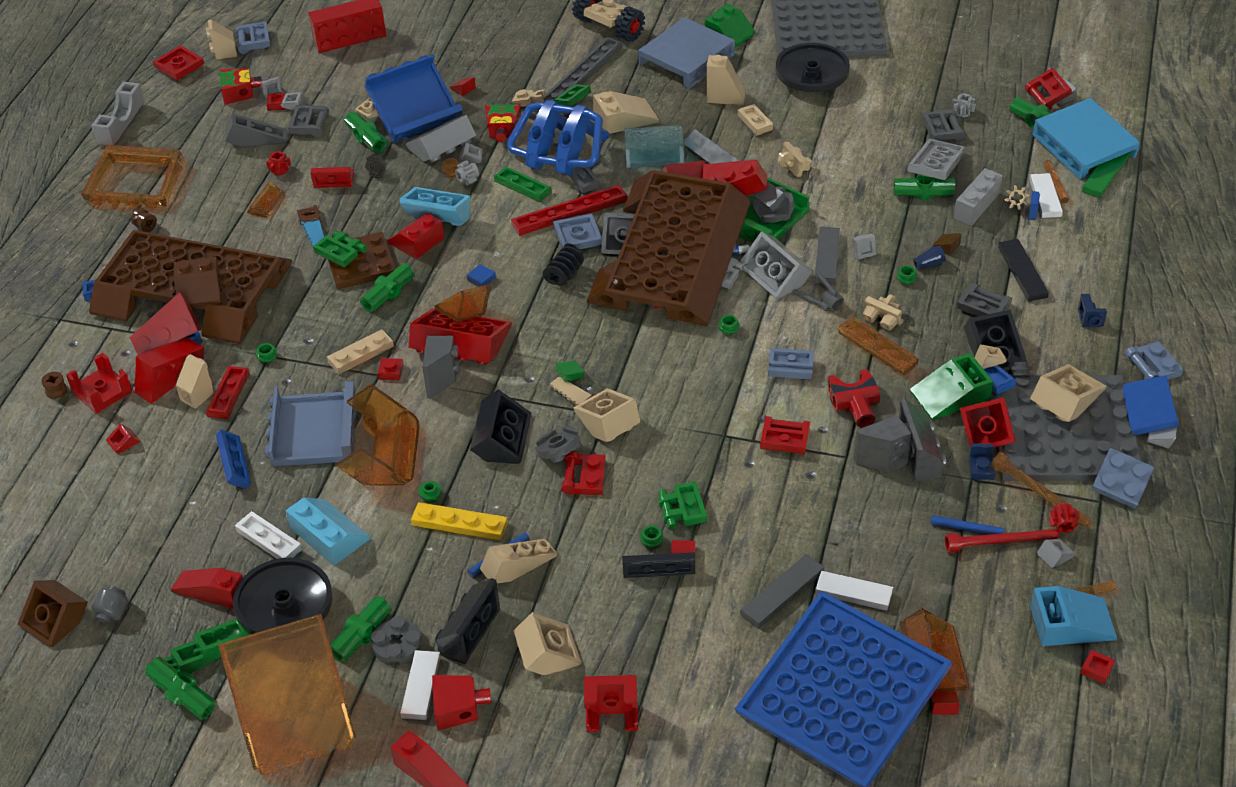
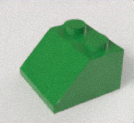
(731, 23)

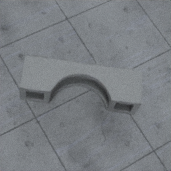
(127, 103)

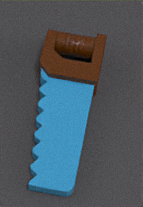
(310, 220)

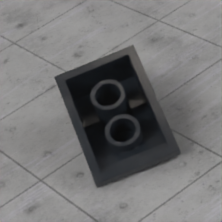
(996, 331)

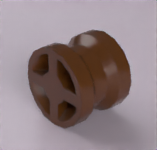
(144, 220)
(54, 385)

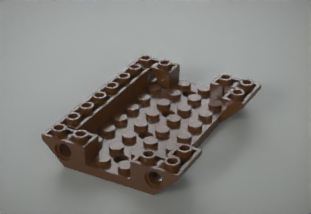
(696, 247)
(144, 270)

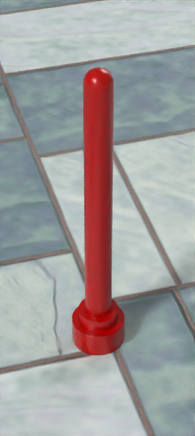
(955, 542)

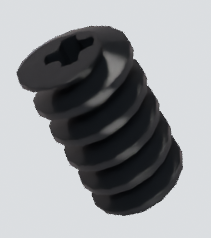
(563, 265)

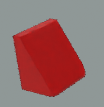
(464, 86)
(122, 439)
(945, 702)

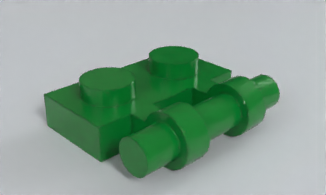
(339, 248)
(689, 505)

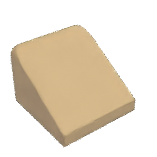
(989, 356)

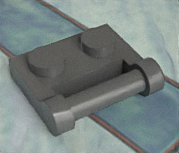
(303, 117)
(939, 128)
(982, 301)

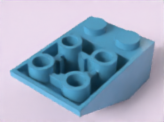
(1070, 616)

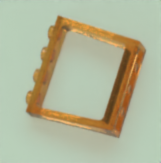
(136, 155)

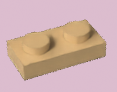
(755, 119)

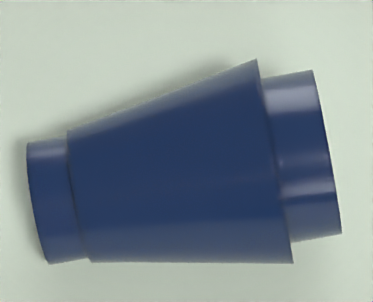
(930, 258)

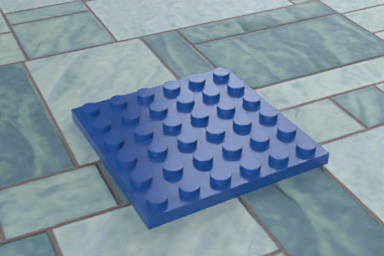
(843, 689)

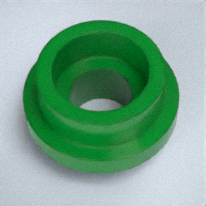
(906, 274)
(729, 324)
(266, 352)
(429, 491)
(651, 536)

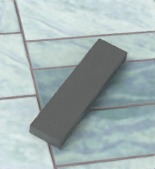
(827, 254)
(781, 591)

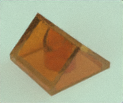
(466, 303)

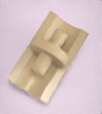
(793, 159)
(884, 308)

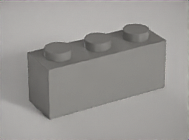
(978, 197)

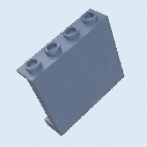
(686, 50)
(311, 428)

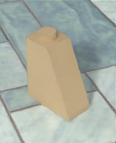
(723, 82)

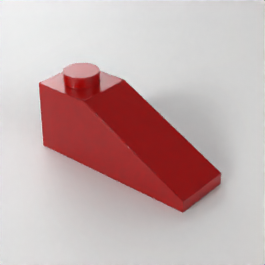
(209, 585)
(423, 763)

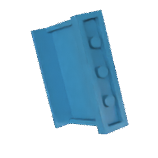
(1084, 137)

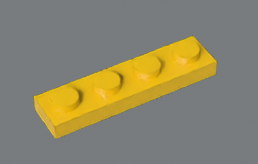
(459, 521)

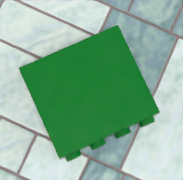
(753, 226)

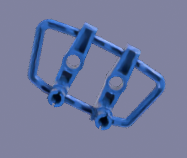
(569, 141)

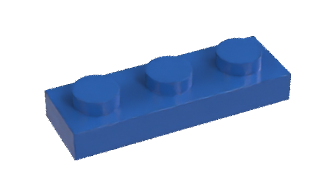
(233, 459)

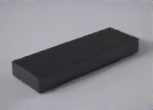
(658, 565)

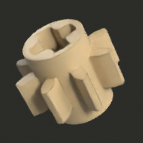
(1020, 192)

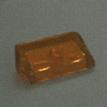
(266, 200)

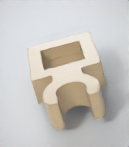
(525, 97)

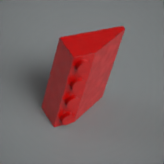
(476, 337)

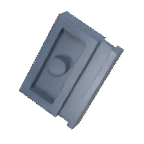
(791, 363)

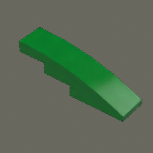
(204, 648)

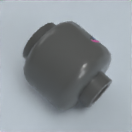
(109, 604)

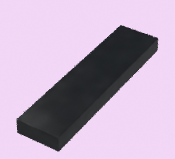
(1023, 270)

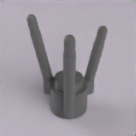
(831, 297)

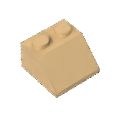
(608, 414)
(546, 645)

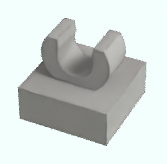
(864, 246)

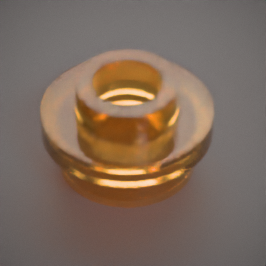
(449, 166)

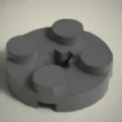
(781, 212)
(556, 445)
(396, 629)

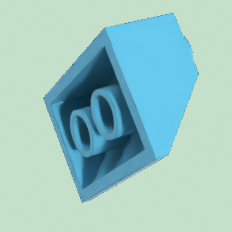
(441, 204)
(325, 528)

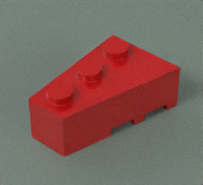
(744, 175)

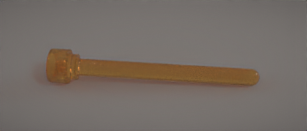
(1002, 463)

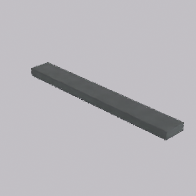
(584, 69)
(713, 153)

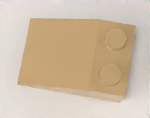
(622, 111)
(1066, 392)

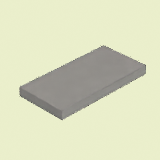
(936, 159)

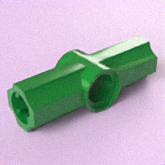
(1028, 111)
(365, 132)
(924, 187)
(387, 287)
(359, 628)
(180, 688)

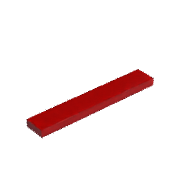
(573, 208)

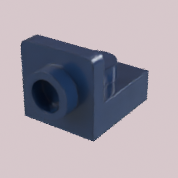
(1089, 314)
(980, 461)

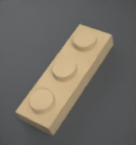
(360, 351)

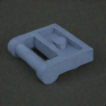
(259, 37)
(1157, 358)

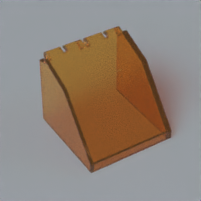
(287, 693)

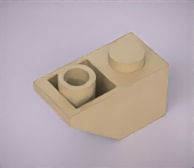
(222, 40)
(194, 382)

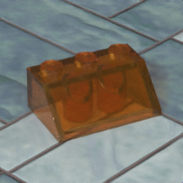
(941, 638)

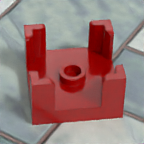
(101, 387)
(611, 696)

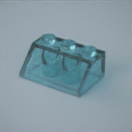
(653, 146)

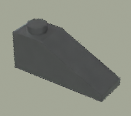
(251, 132)

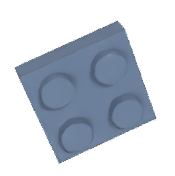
(579, 231)
(1122, 478)

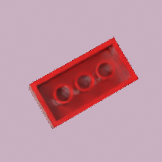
(347, 24)

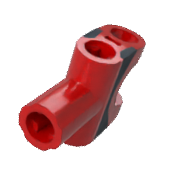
(855, 397)

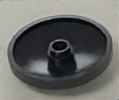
(812, 67)
(281, 594)

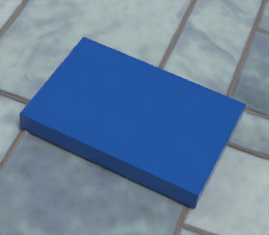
(1149, 405)

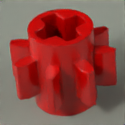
(278, 163)
(1064, 517)

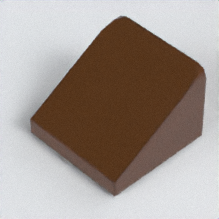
(948, 242)

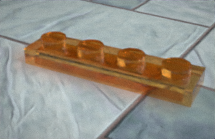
(878, 345)

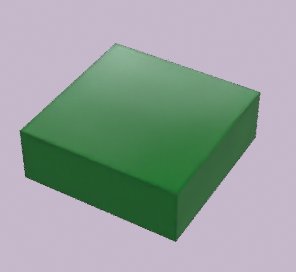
(569, 370)

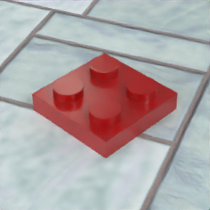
(178, 62)

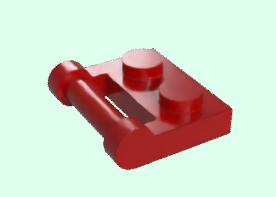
(1052, 84)
(785, 435)
(591, 474)

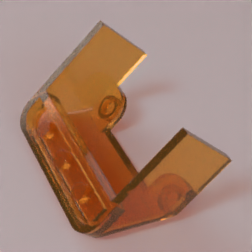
(394, 441)

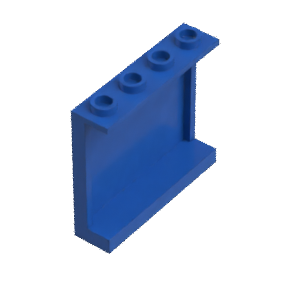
(411, 98)

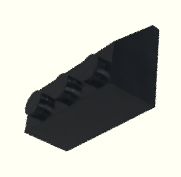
(500, 429)
(469, 621)

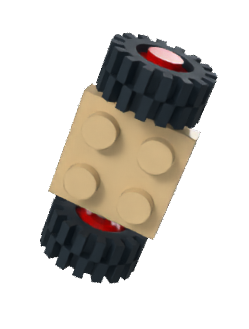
(627, 19)

